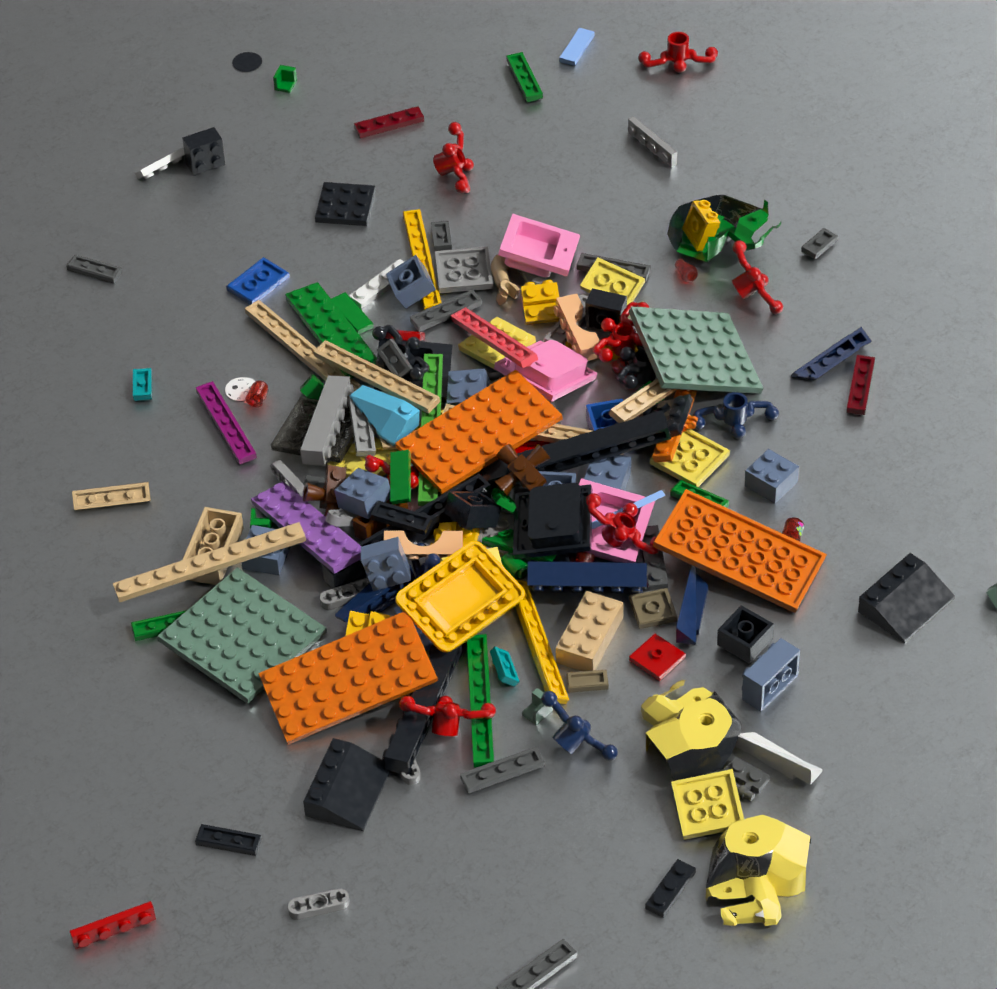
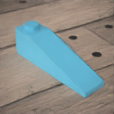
(388, 414)

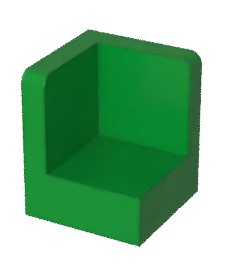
(285, 78)
(312, 387)
(263, 522)

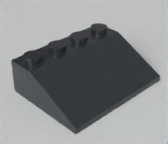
(905, 598)
(346, 786)

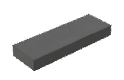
(94, 268)

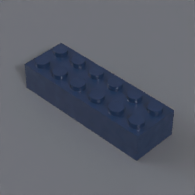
(587, 575)

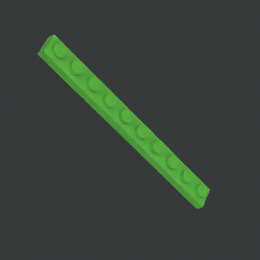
(433, 383)

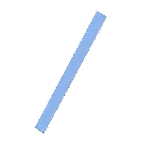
(640, 503)

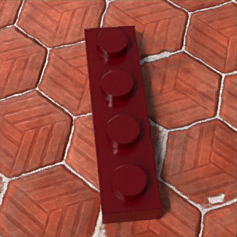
(389, 122)
(860, 385)

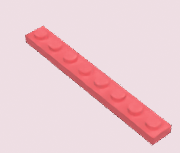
(494, 337)

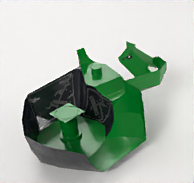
(737, 223)

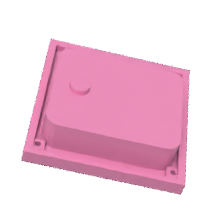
(538, 247)
(555, 371)
(611, 501)

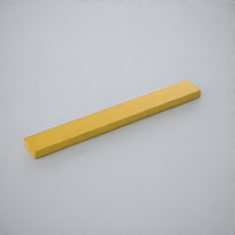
(420, 248)
(540, 646)

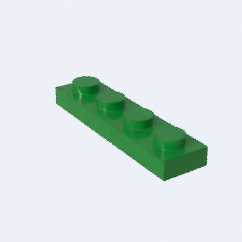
(524, 76)

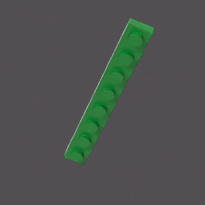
(480, 694)

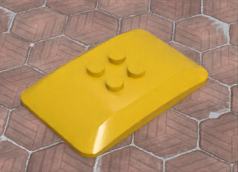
(460, 596)

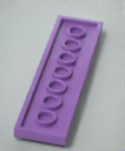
(323, 540)

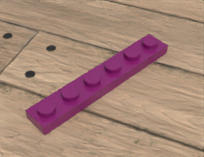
(226, 423)

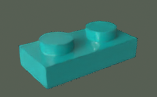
(142, 384)
(504, 666)

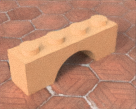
(570, 311)
(445, 546)

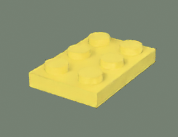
(612, 279)

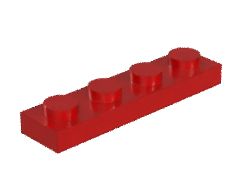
(112, 925)

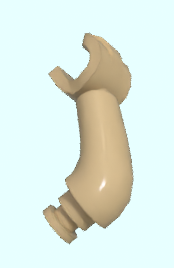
(499, 274)

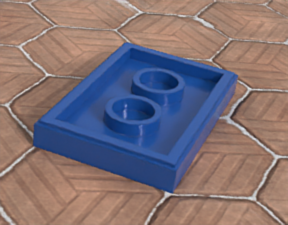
(257, 281)

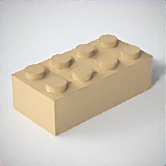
(213, 531)
(589, 632)

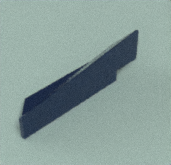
(833, 356)
(370, 600)
(691, 609)

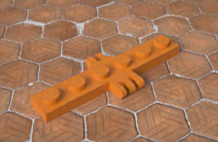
(666, 450)

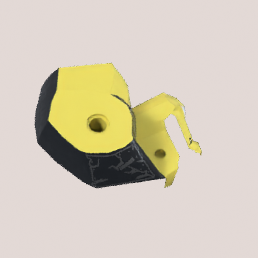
(691, 732)
(758, 860)

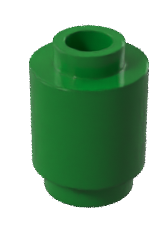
(515, 567)

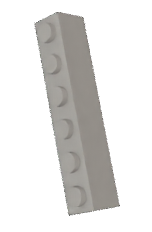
(326, 420)

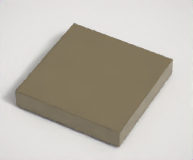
(653, 608)

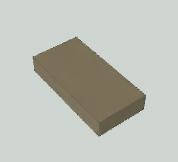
(587, 681)

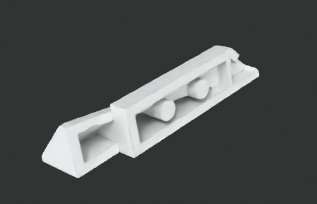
(777, 757)

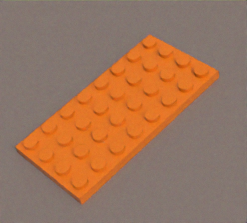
(476, 430)
(740, 550)
(348, 677)

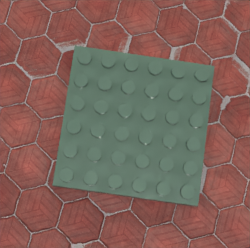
(695, 350)
(240, 633)

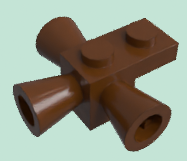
(521, 469)
(333, 478)

